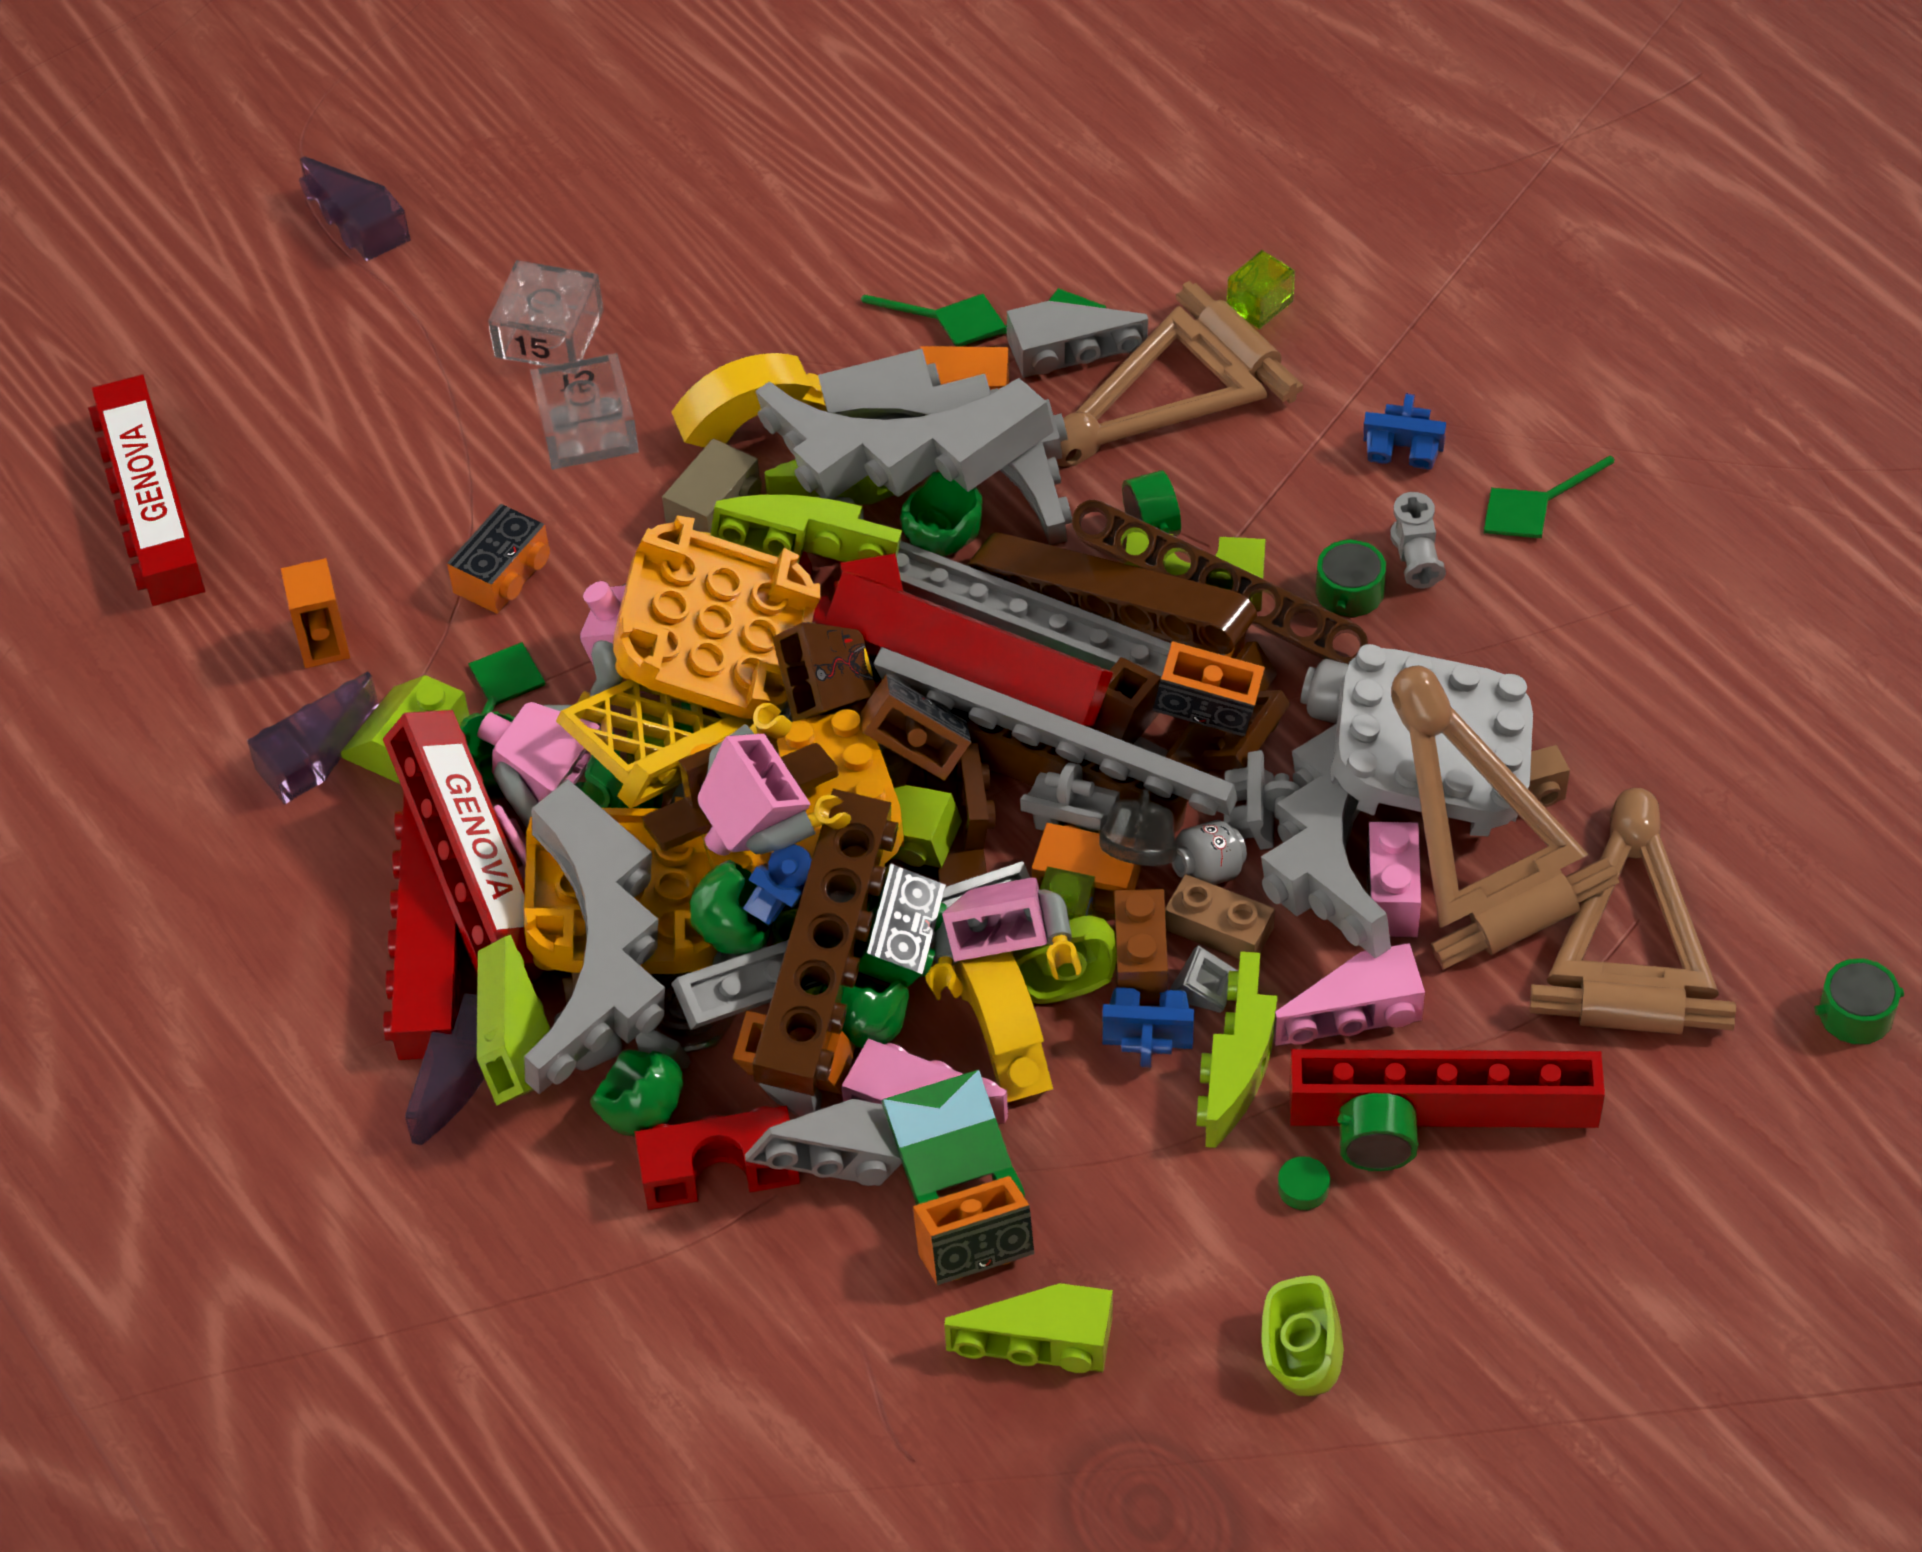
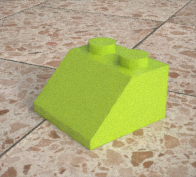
(416, 695)

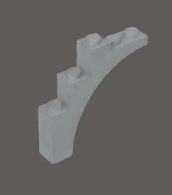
(910, 388)
(899, 453)
(1312, 860)
(612, 990)

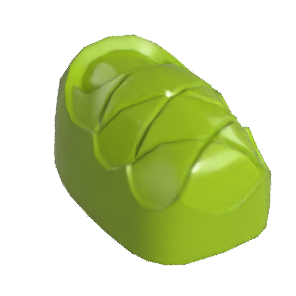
(1098, 958)
(1302, 1335)

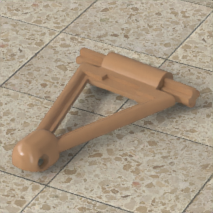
(1218, 340)
(1518, 897)
(1629, 993)

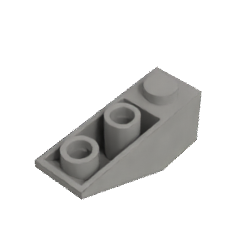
(1068, 334)
(837, 1142)

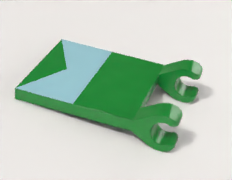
(947, 1135)

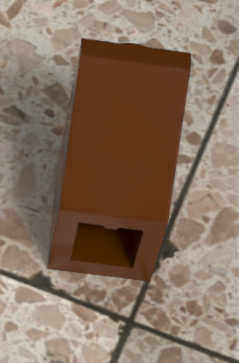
(1128, 702)

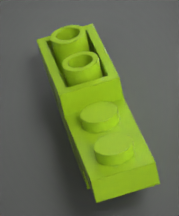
(801, 525)
(1238, 1055)

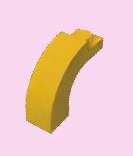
(728, 395)
(1007, 1021)

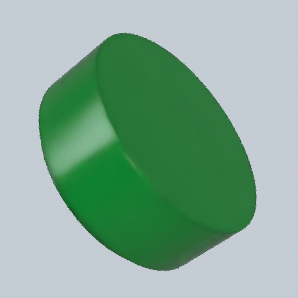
(1303, 1183)

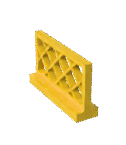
(654, 767)

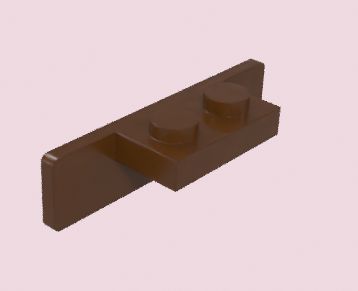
(1215, 749)
(968, 786)
(685, 818)

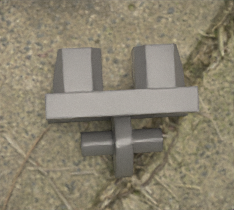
(1262, 796)
(1068, 799)

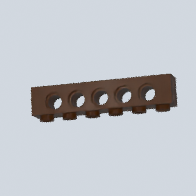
(778, 1057)

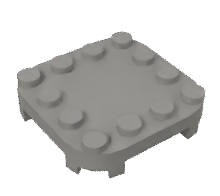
(1375, 748)

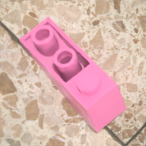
(1355, 998)
(891, 1070)

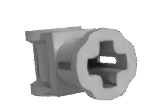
(1415, 539)

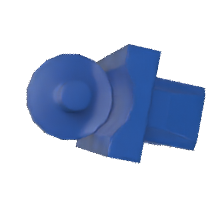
(1407, 428)
(778, 883)
(1147, 1027)

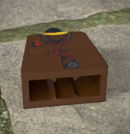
(824, 668)

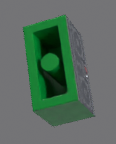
(902, 927)

